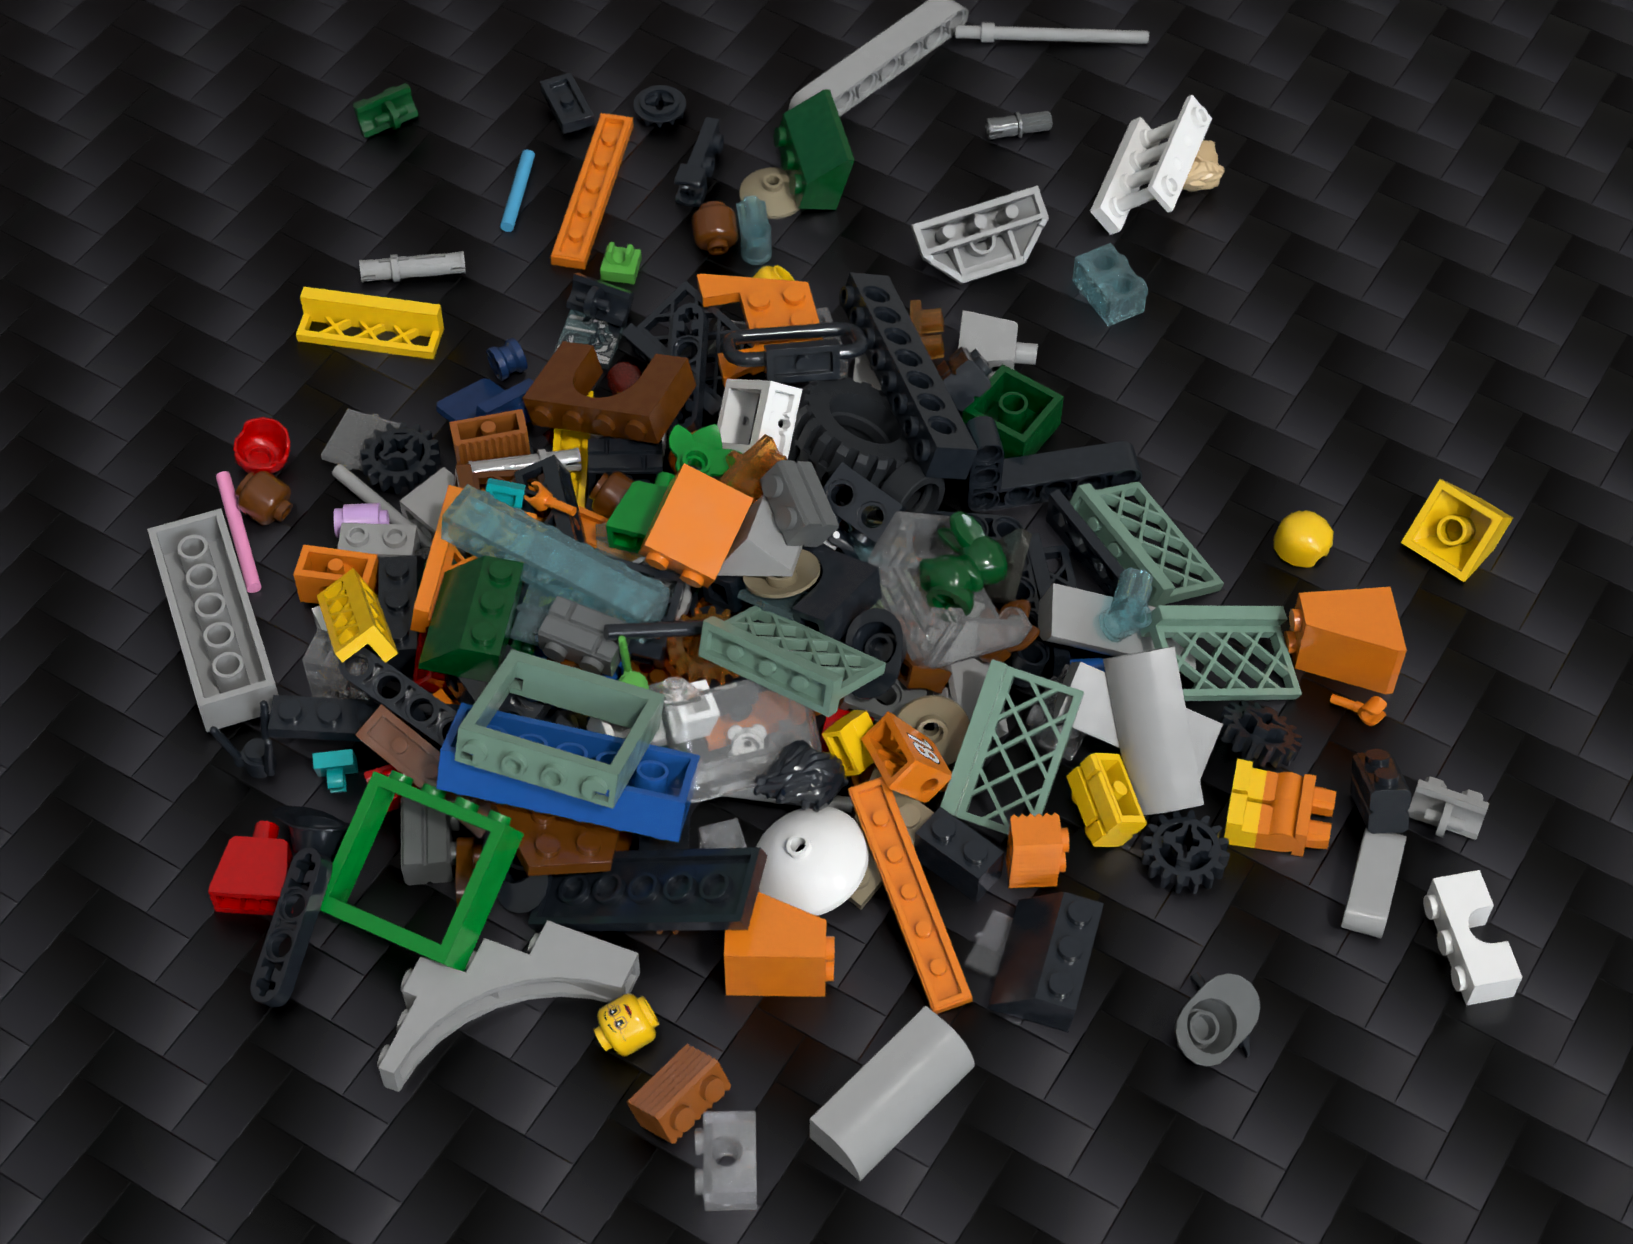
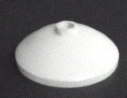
(827, 866)

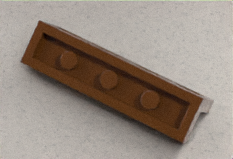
(410, 755)

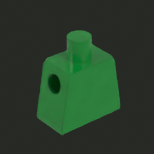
(635, 513)

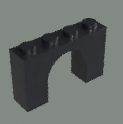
(841, 593)

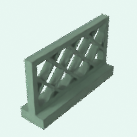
(1134, 552)
(1216, 626)
(787, 672)
(980, 736)

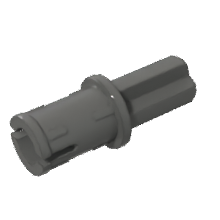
(1018, 124)

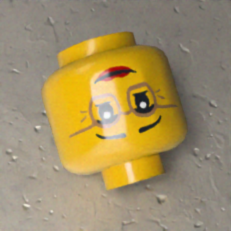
(626, 1024)

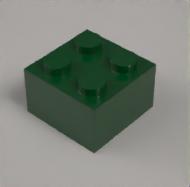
(1022, 411)

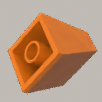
(694, 526)
(1348, 637)
(779, 953)

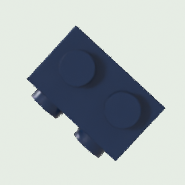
(484, 399)

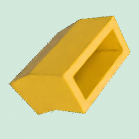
(846, 743)

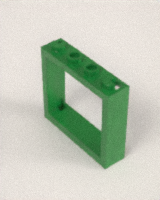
(480, 890)

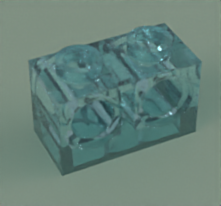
(1110, 284)

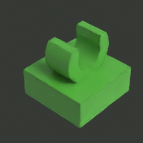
(620, 264)

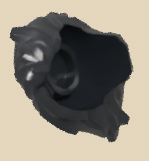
(803, 777)

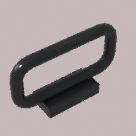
(796, 360)

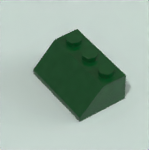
(814, 152)
(473, 618)

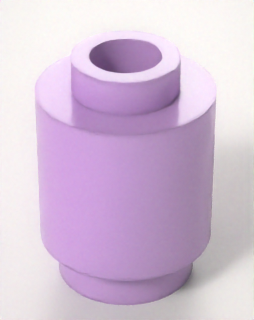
(359, 513)

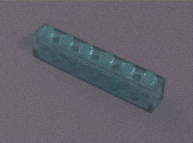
(552, 559)

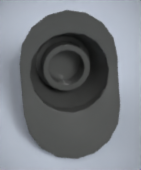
(1217, 1019)

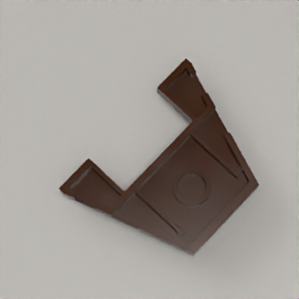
(560, 843)

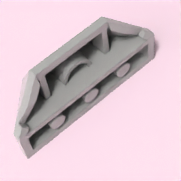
(983, 236)

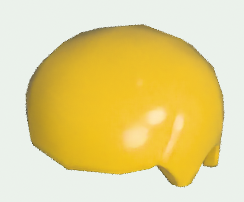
(1303, 538)

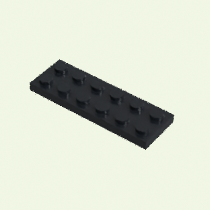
(658, 892)

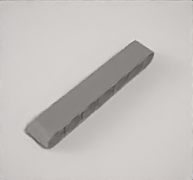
(887, 54)

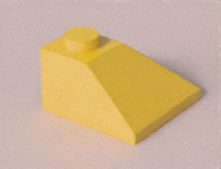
(1456, 530)

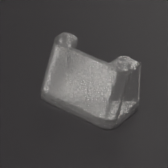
(935, 634)
(733, 730)

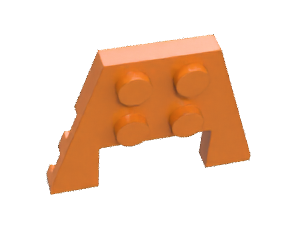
(763, 305)

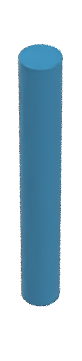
(517, 191)

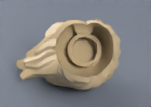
(1205, 169)

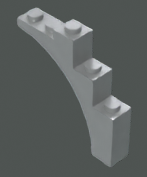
(444, 998)

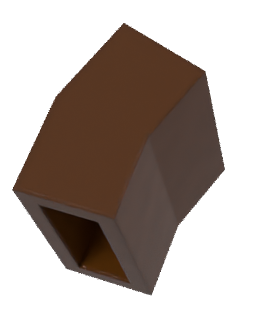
(930, 679)

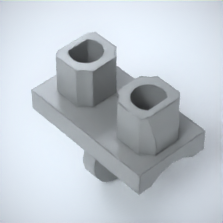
(1448, 808)

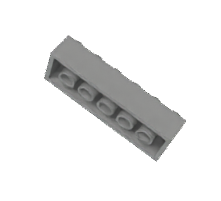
(213, 619)

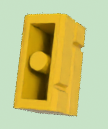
(1106, 800)

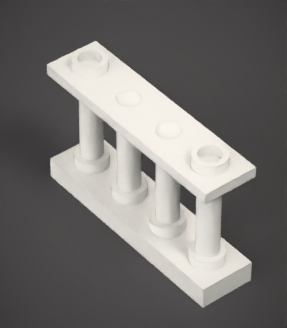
(1132, 162)

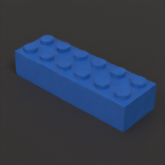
(650, 805)

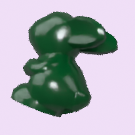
(954, 578)

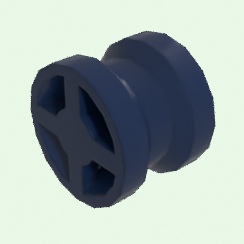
(506, 359)

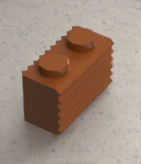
(490, 437)
(679, 1093)

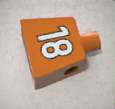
(916, 772)

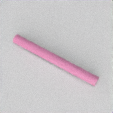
(238, 532)

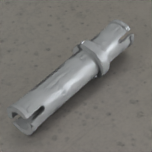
(412, 266)
(569, 458)

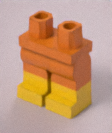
(1275, 811)

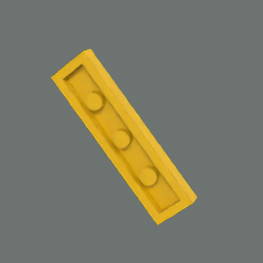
(374, 317)
(355, 618)

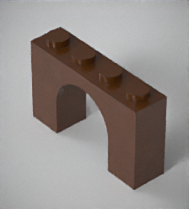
(638, 413)

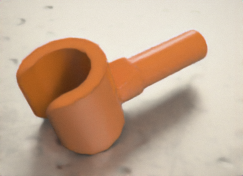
(545, 500)
(1370, 712)

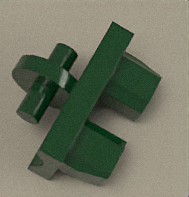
(385, 110)

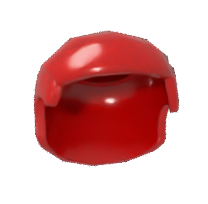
(262, 445)

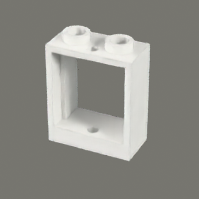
(775, 403)

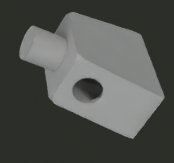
(995, 341)

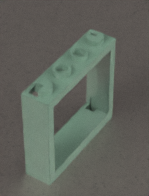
(570, 690)

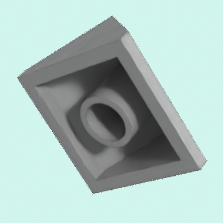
(760, 546)

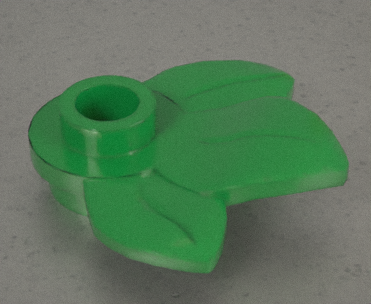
(700, 449)

